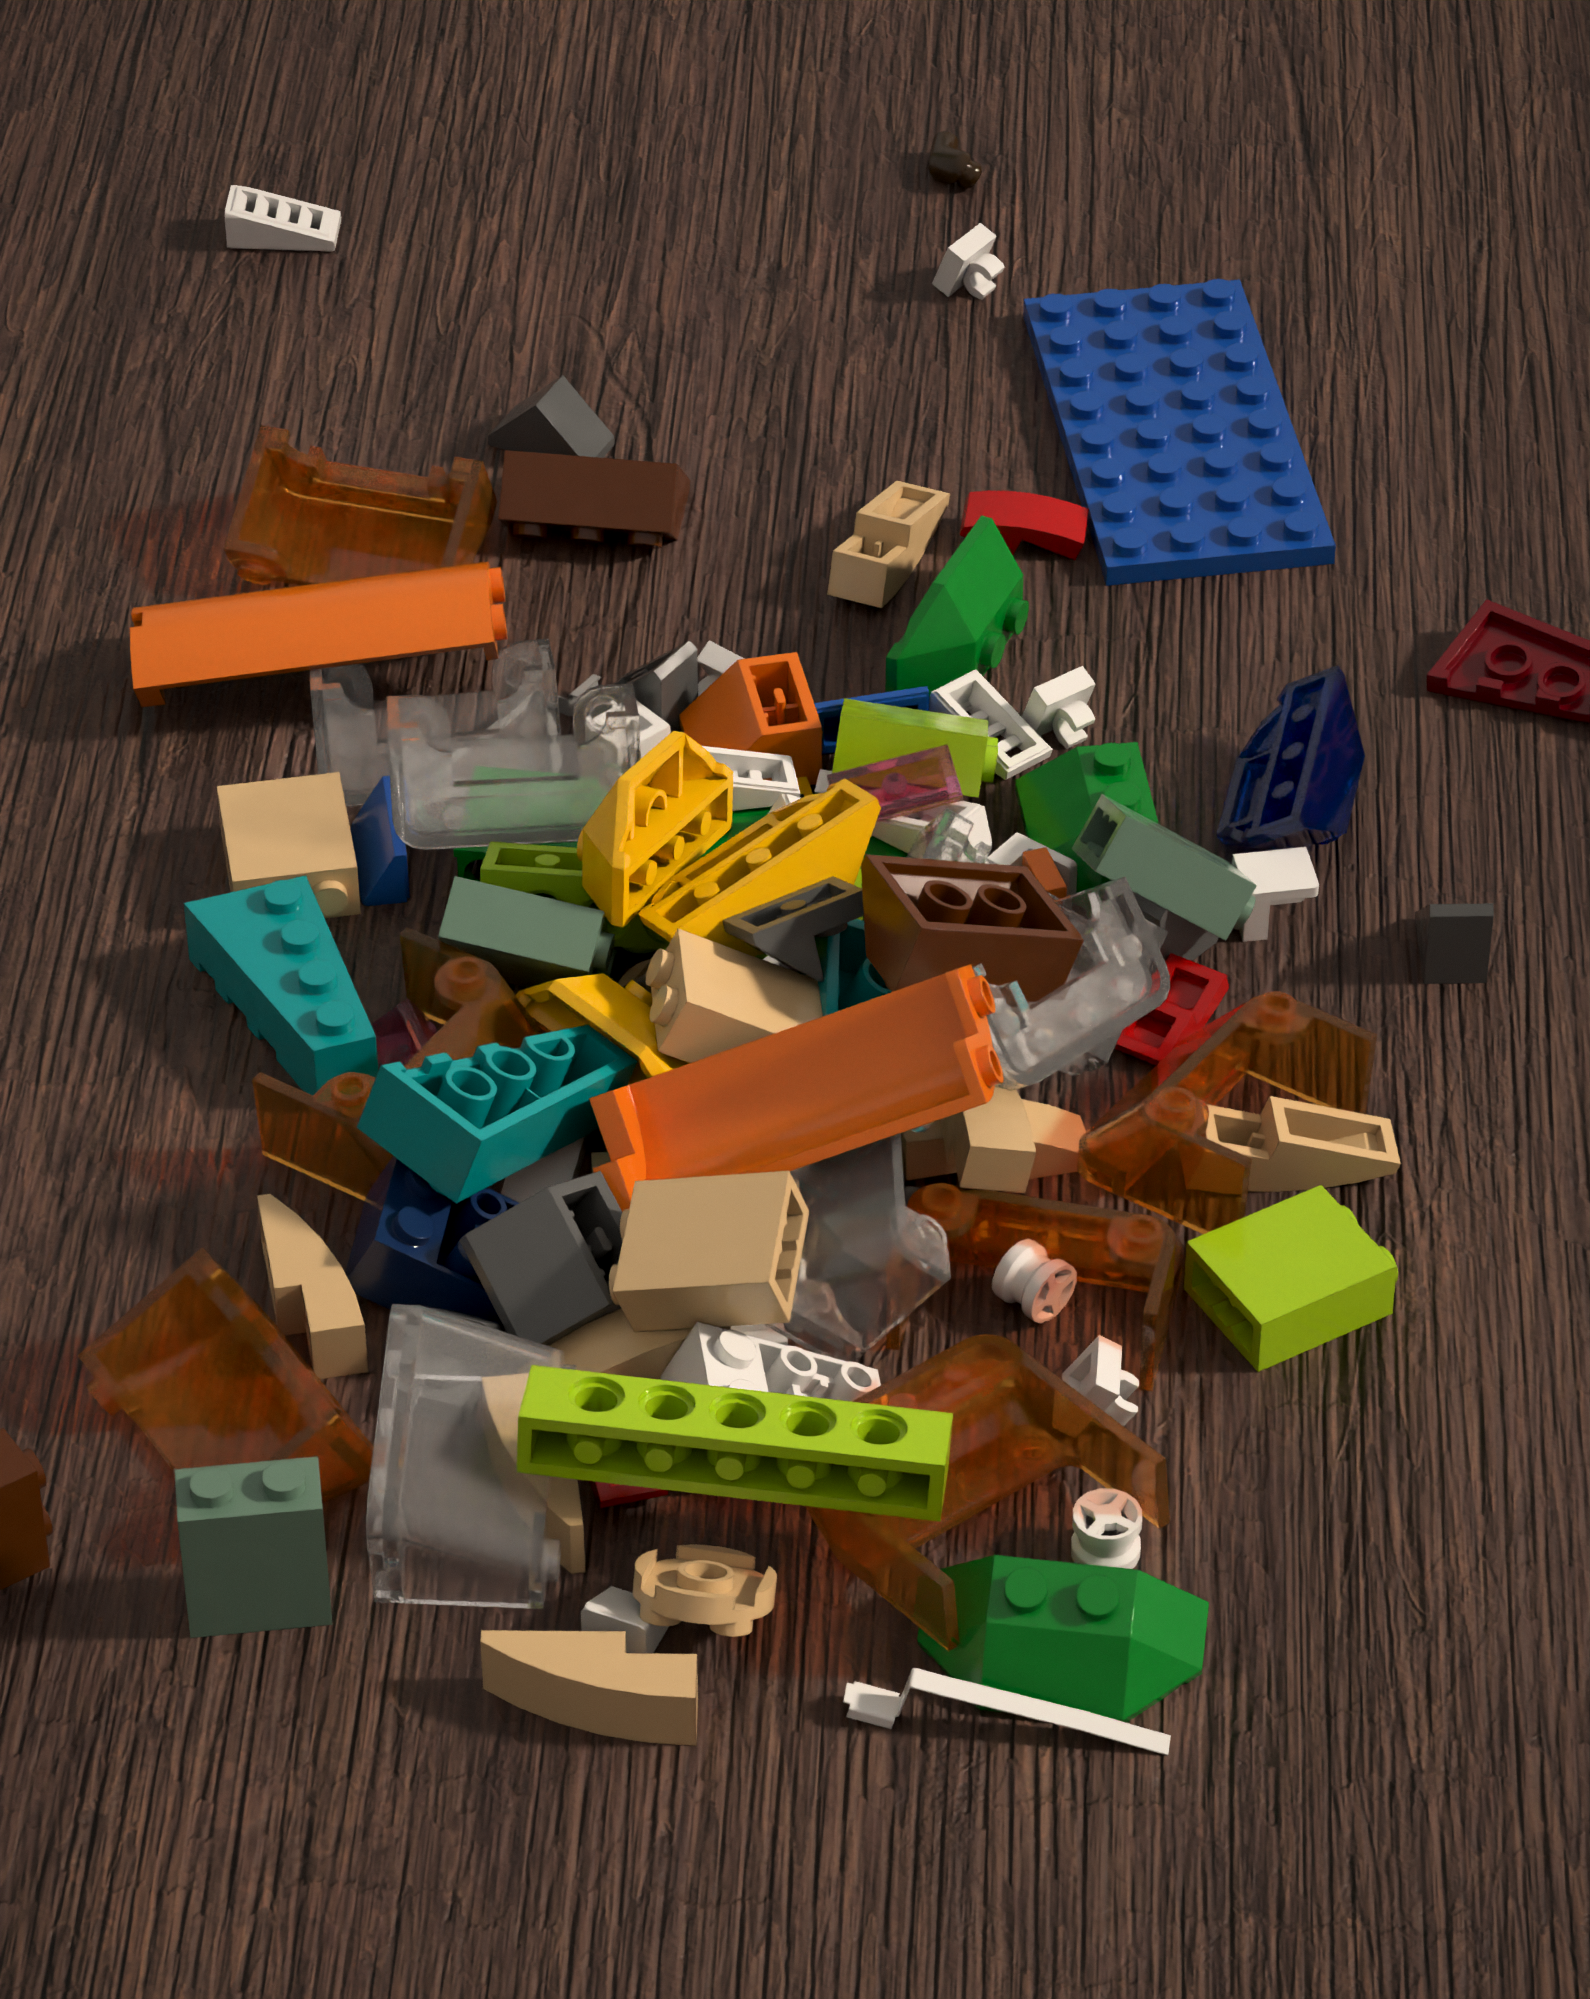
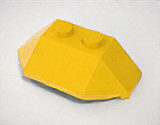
(654, 825)
(769, 859)
(607, 1007)

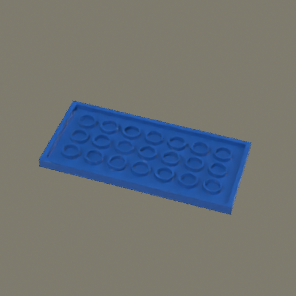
(1176, 432)

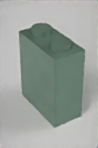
(1166, 868)
(527, 934)
(253, 1546)

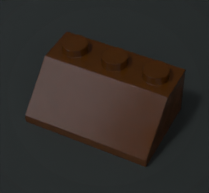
(592, 498)
(954, 914)

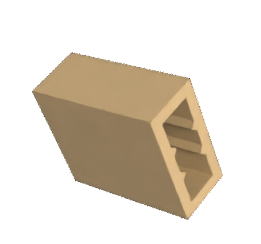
(290, 832)
(722, 998)
(710, 1251)

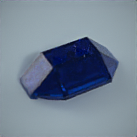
(1297, 769)

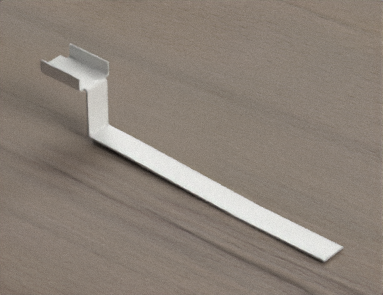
(882, 1706)

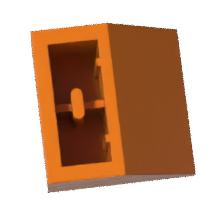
(760, 708)

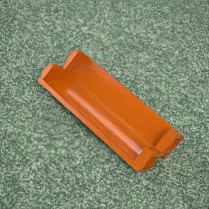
(315, 627)
(807, 1088)

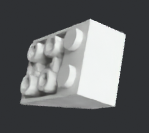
(752, 1363)

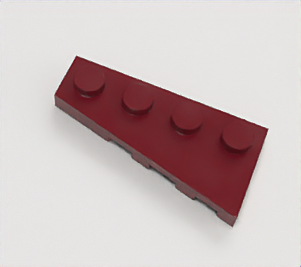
(1516, 665)

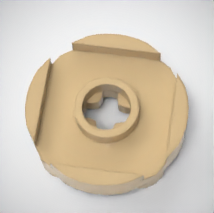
(704, 1588)

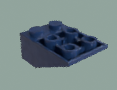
(411, 1244)

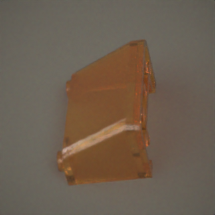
(340, 521)
(222, 1382)

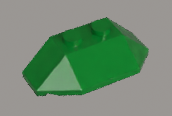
(963, 615)
(1064, 791)
(1072, 1633)

